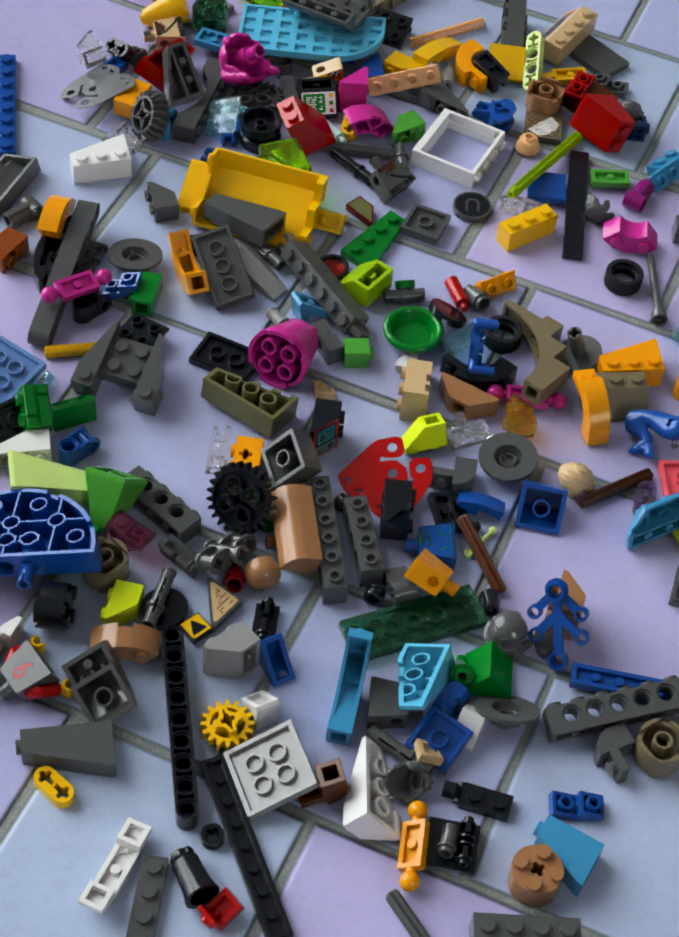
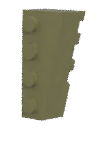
(249, 402)

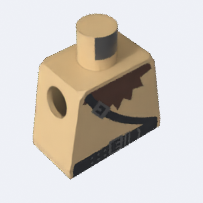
(165, 32)

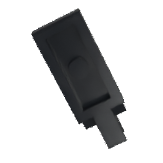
(479, 799)

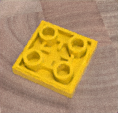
(511, 58)

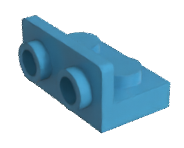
(209, 39)

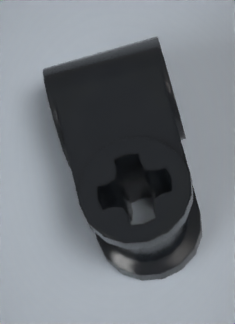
(89, 307)

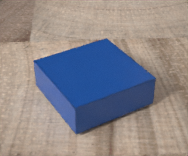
(122, 65)

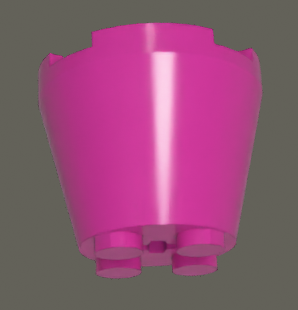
(284, 352)

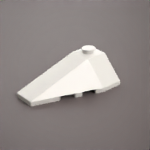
(368, 802)

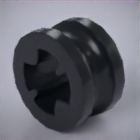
(374, 594)
(211, 829)

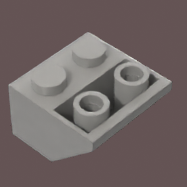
(232, 652)

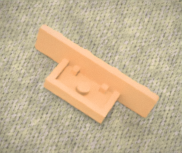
(404, 80)

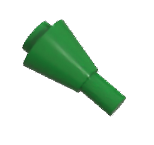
(462, 671)

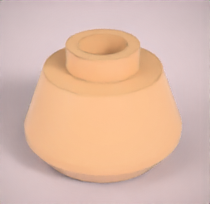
(527, 145)

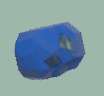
(453, 698)

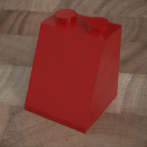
(603, 121)
(306, 125)

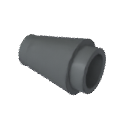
(478, 299)

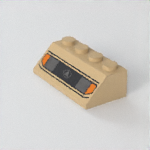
(568, 33)

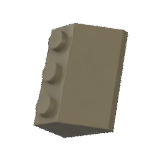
(625, 392)

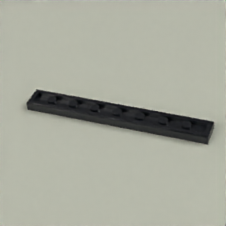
(575, 205)
(245, 848)

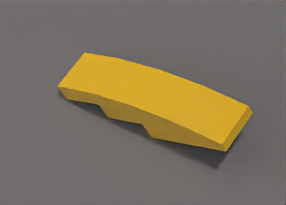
(437, 50)

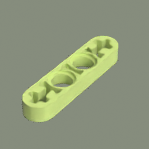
(530, 63)

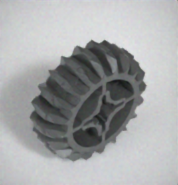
(150, 116)

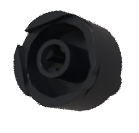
(54, 605)

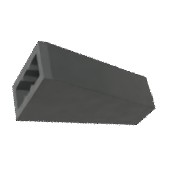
(245, 219)
(71, 747)

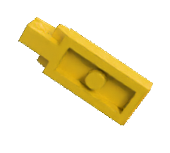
(564, 75)

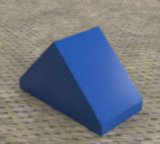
(275, 660)

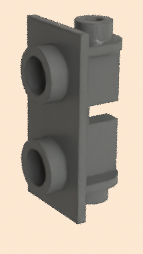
(179, 554)

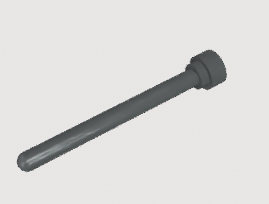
(658, 315)

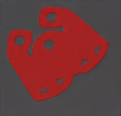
(370, 473)

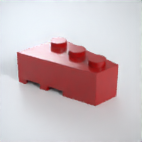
(151, 66)

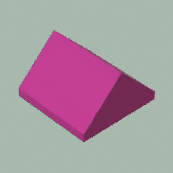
(353, 89)

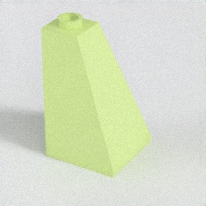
(38, 473)

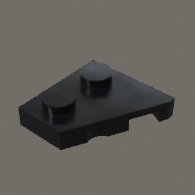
(445, 510)

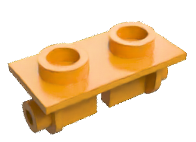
(498, 284)

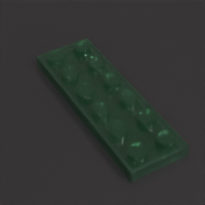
(419, 621)

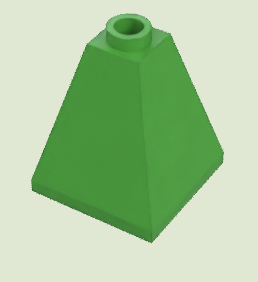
(111, 492)

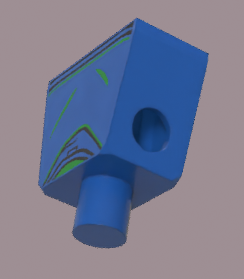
(438, 540)

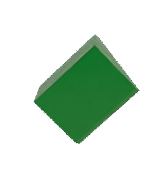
(73, 412)
(491, 671)

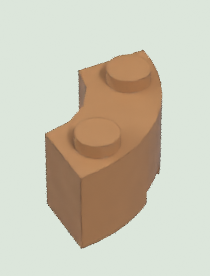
(129, 643)

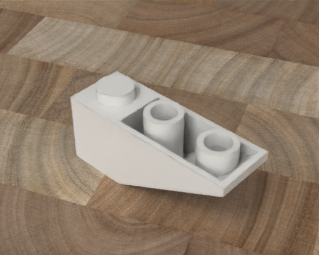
(28, 442)

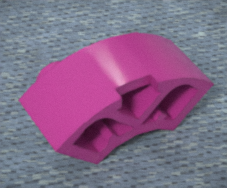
(368, 120)
(630, 236)

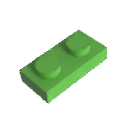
(609, 178)

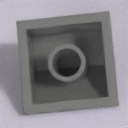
(291, 458)

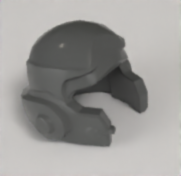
(508, 632)

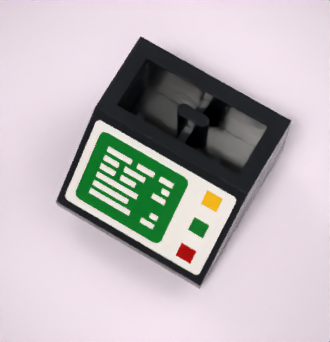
(319, 94)

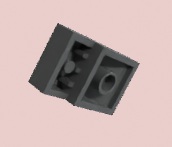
(100, 683)

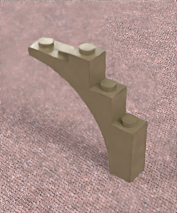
(548, 353)

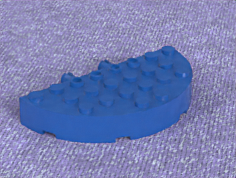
(45, 536)

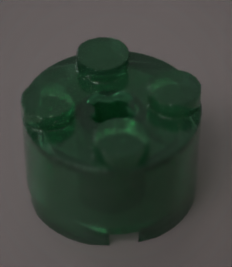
(210, 14)

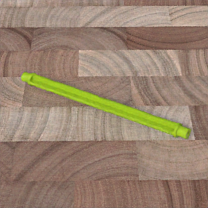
(544, 165)

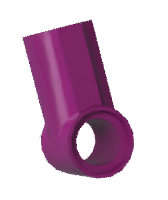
(637, 198)

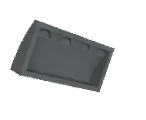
(15, 176)

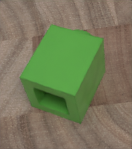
(357, 353)

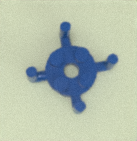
(477, 345)

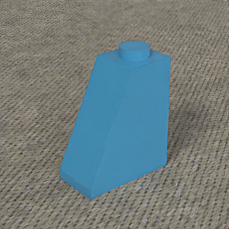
(574, 848)

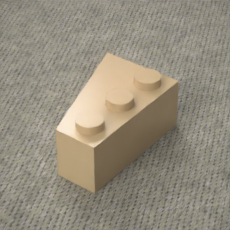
(414, 389)

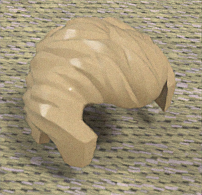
(576, 478)

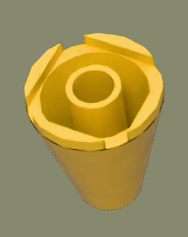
(164, 9)

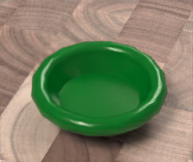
(413, 329)

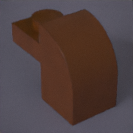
(332, 784)

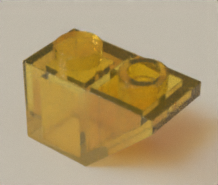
(519, 417)

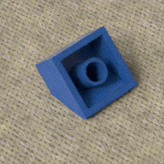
(541, 507)

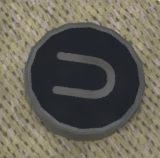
(472, 207)

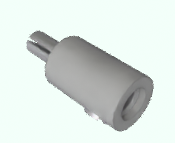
(448, 76)

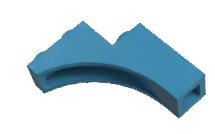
(349, 686)

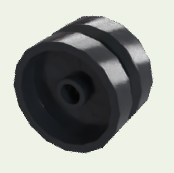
(259, 126)

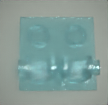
(224, 115)

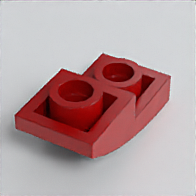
(580, 85)

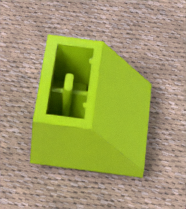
(368, 281)

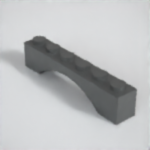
(190, 122)

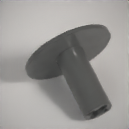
(581, 350)

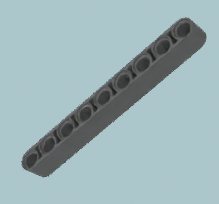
(66, 264)

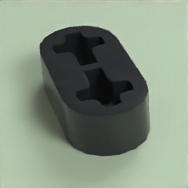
(120, 47)

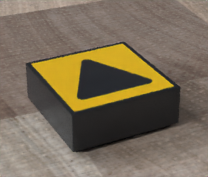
(196, 628)

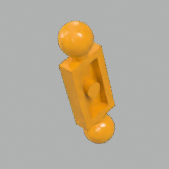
(413, 846)

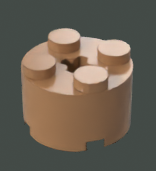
(544, 96)
(535, 875)

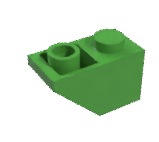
(408, 128)

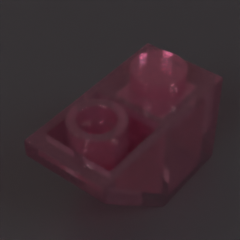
(129, 531)

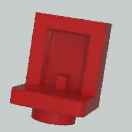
(221, 910)

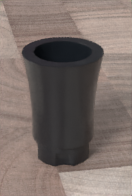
(193, 878)

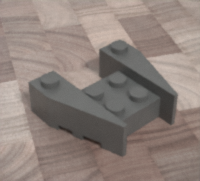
(124, 364)

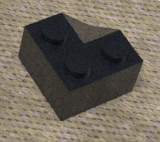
(396, 503)

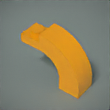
(465, 71)
(54, 216)
(187, 271)
(595, 405)

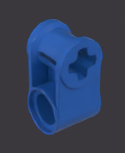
(77, 447)

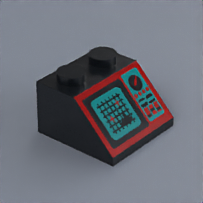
(326, 425)

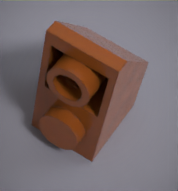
(12, 248)

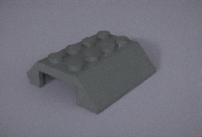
(339, 13)

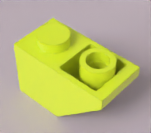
(425, 434)
(123, 602)

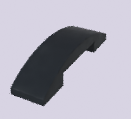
(40, 255)

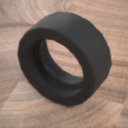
(626, 267)
(504, 346)

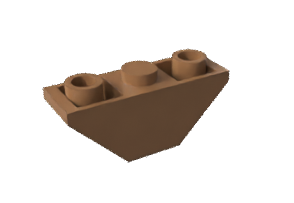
(466, 398)

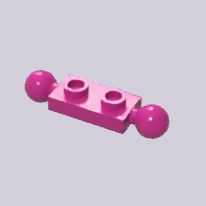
(76, 286)
(557, 400)

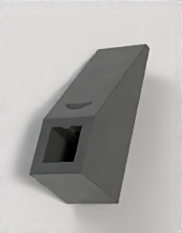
(438, 97)

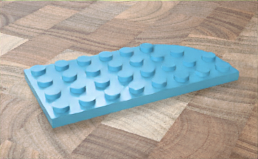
(302, 37)

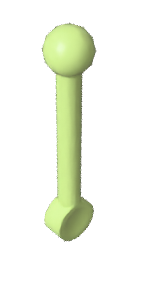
(492, 531)

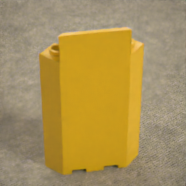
(257, 182)

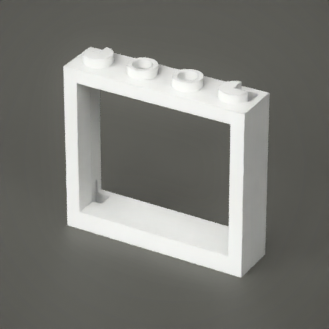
(465, 126)

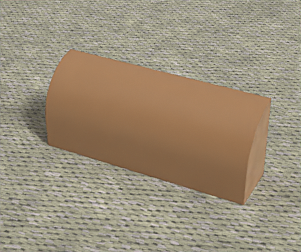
(296, 529)

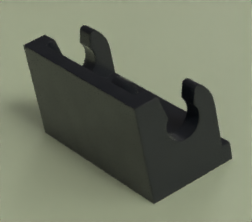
(492, 69)

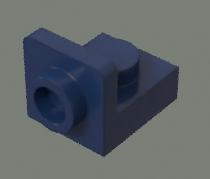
(639, 130)

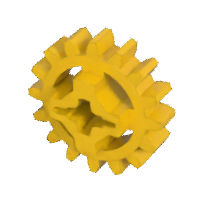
(221, 733)

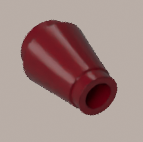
(234, 579)

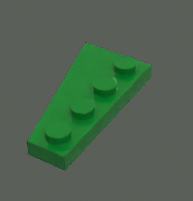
(374, 240)

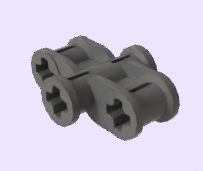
(220, 556)

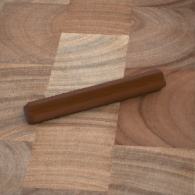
(614, 488)
(481, 553)

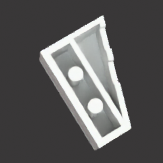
(101, 161)

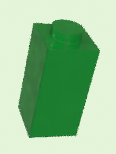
(146, 296)

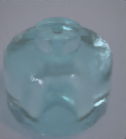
(45, 377)

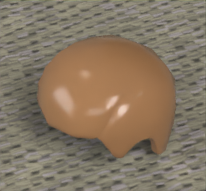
(262, 573)

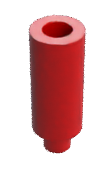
(457, 293)

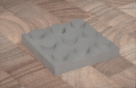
(270, 770)

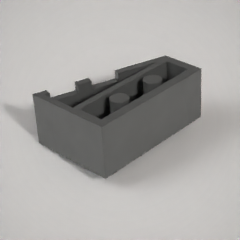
(180, 76)

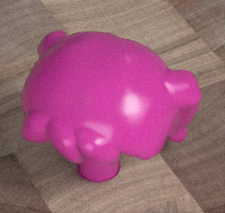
(243, 60)

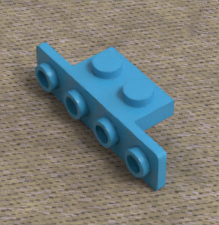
(664, 170)

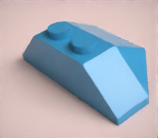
(654, 521)

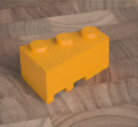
(636, 358)

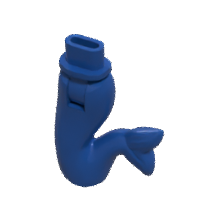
(662, 423)

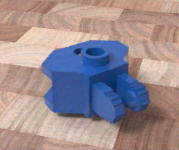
(496, 113)

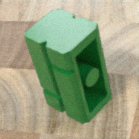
(34, 407)

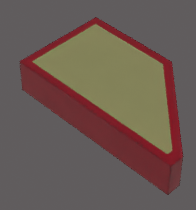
(361, 209)

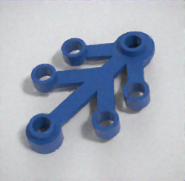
(558, 620)

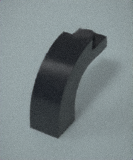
(504, 372)

